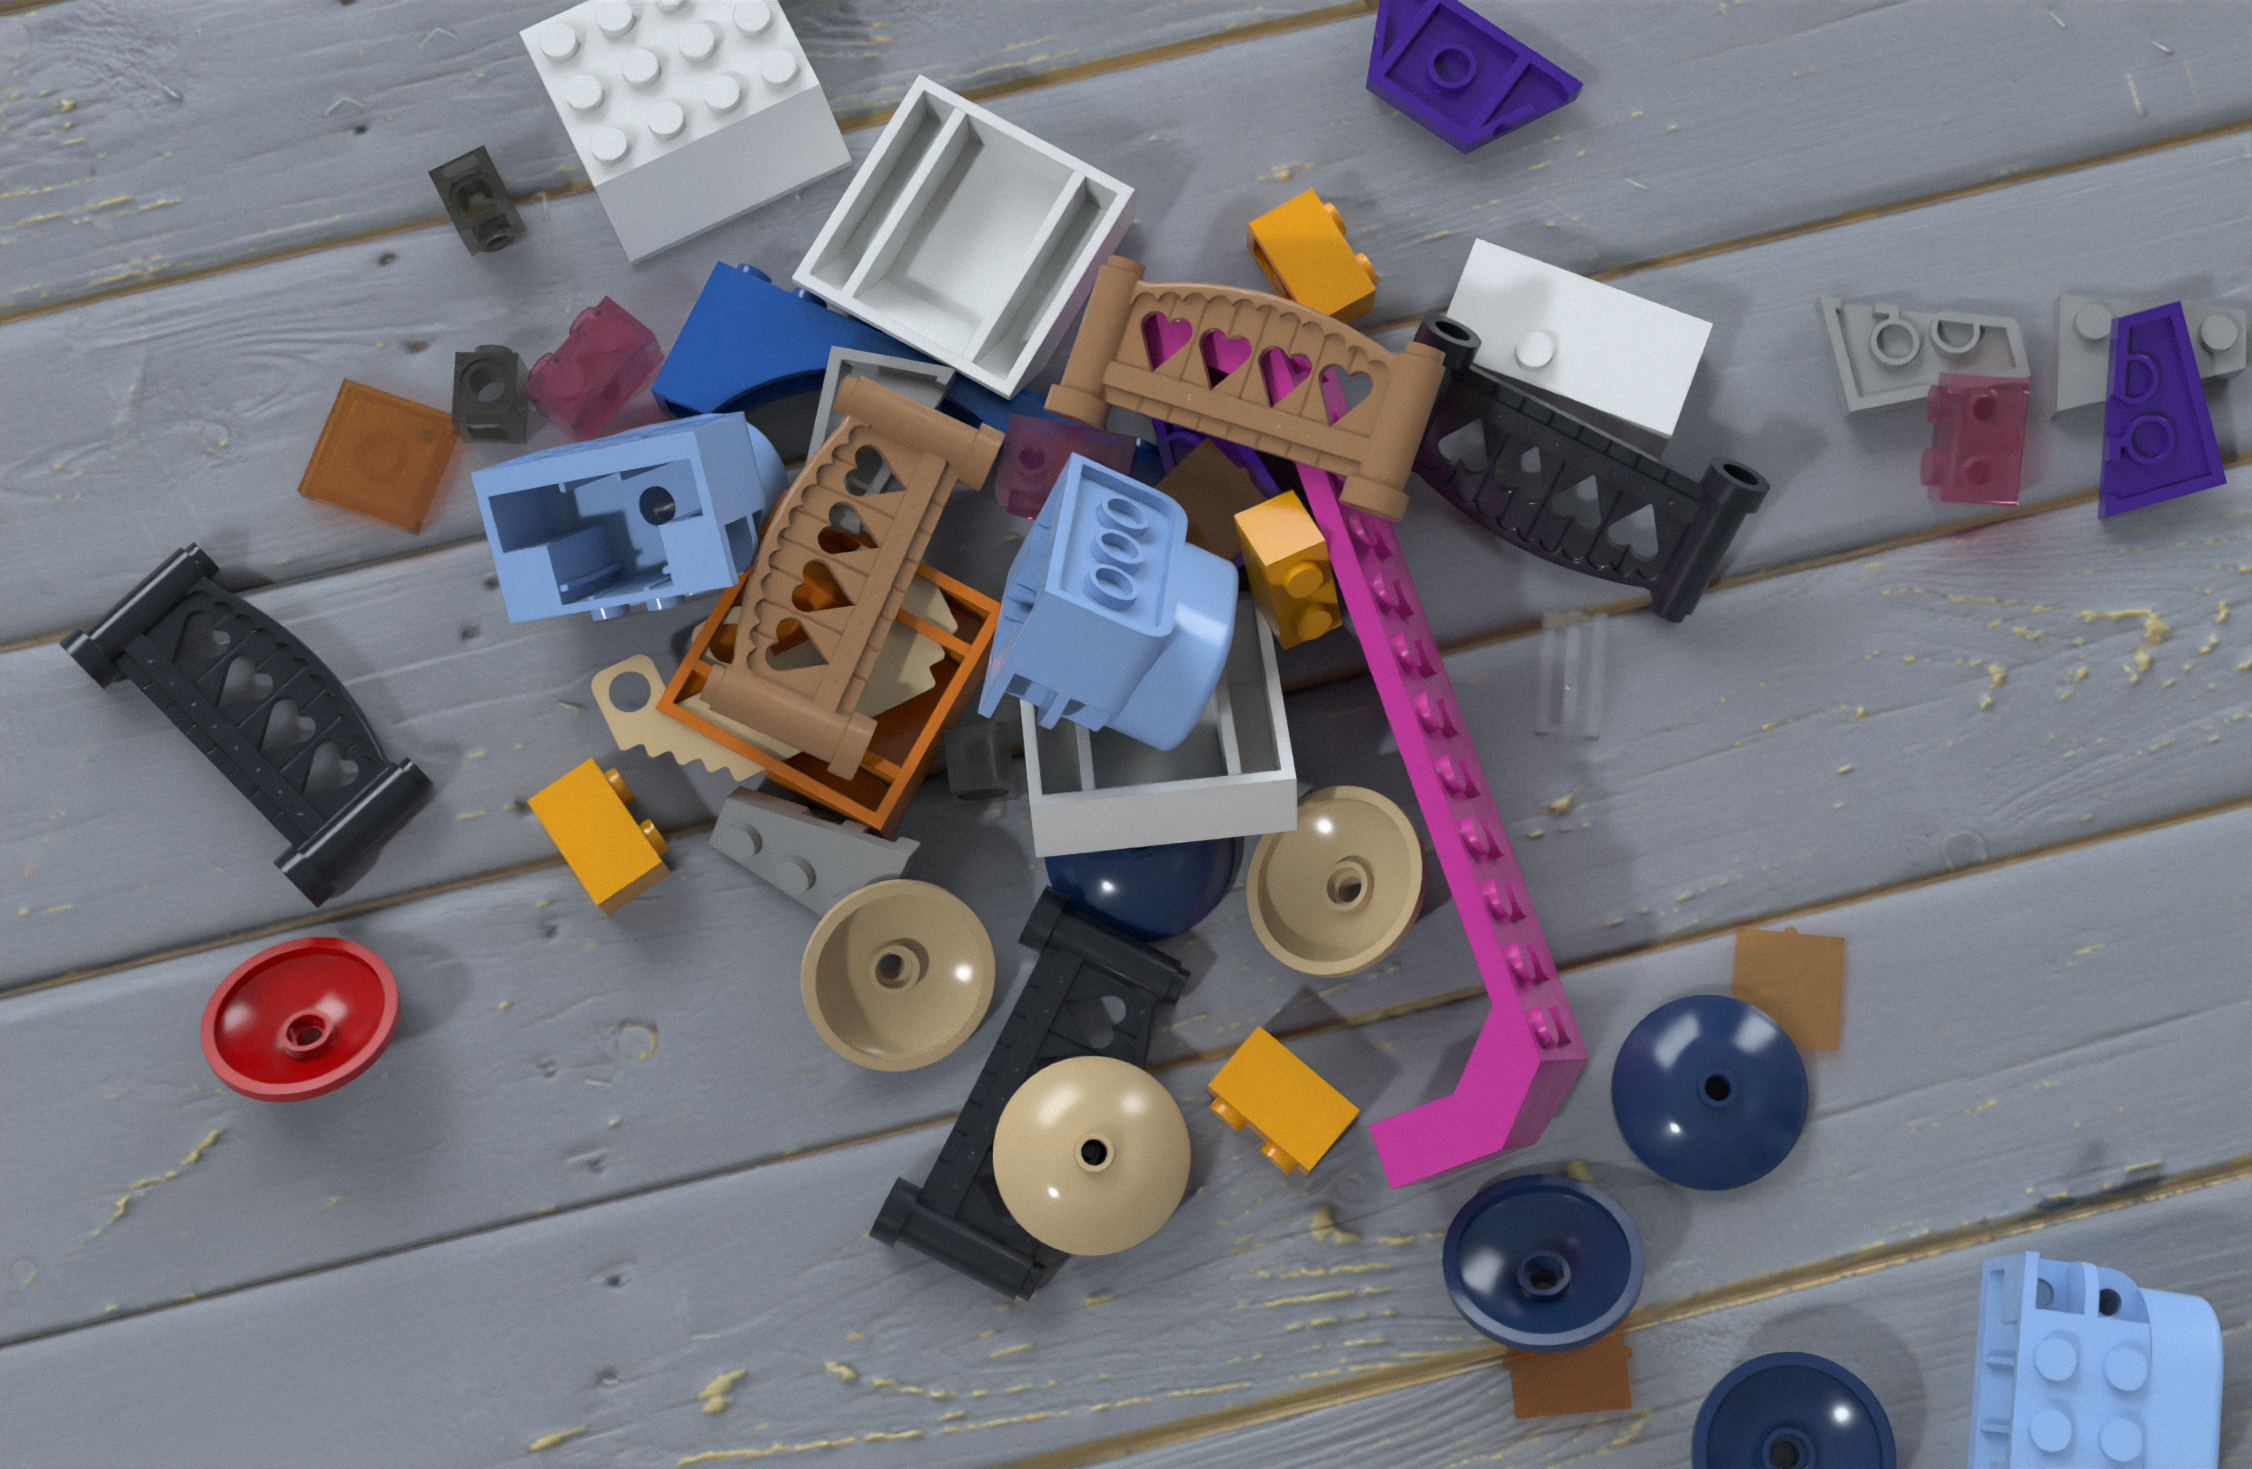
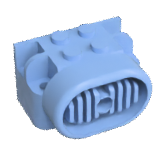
(629, 516)
(1112, 612)
(2092, 1371)

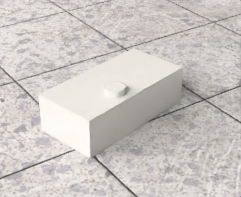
(1580, 343)

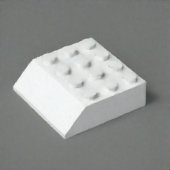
(685, 111)
(968, 239)
(1219, 783)

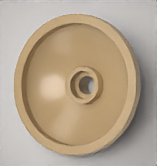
(1305, 878)
(919, 1007)
(1080, 1204)

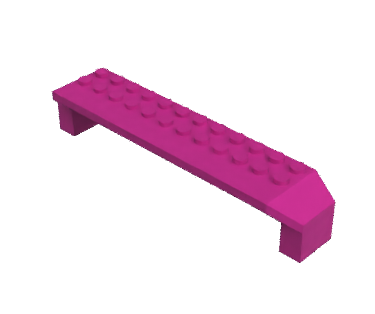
(1530, 1038)

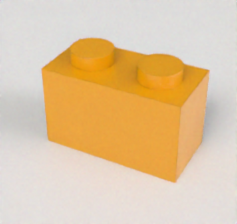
(1309, 259)
(1288, 569)
(600, 835)
(1280, 1102)

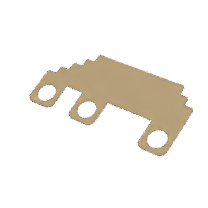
(895, 678)

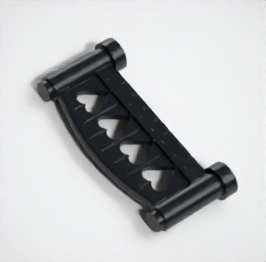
(1690, 514)
(325, 826)
(1077, 962)

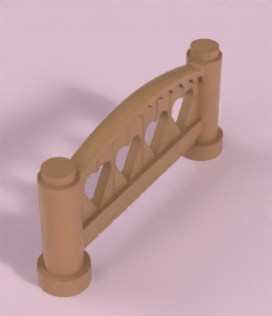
(1368, 445)
(817, 703)

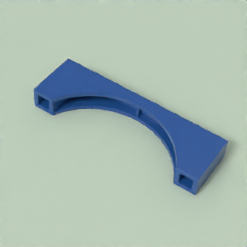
(764, 344)

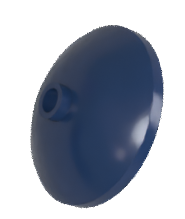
(1150, 890)
(1664, 1103)
(1539, 1233)
(1793, 1400)

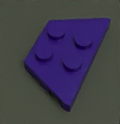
(1461, 73)

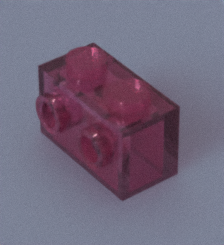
(593, 370)
(1975, 438)
(1038, 451)

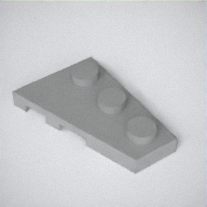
(2083, 345)
(1893, 356)
(911, 378)
(805, 854)

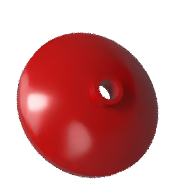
(300, 1019)

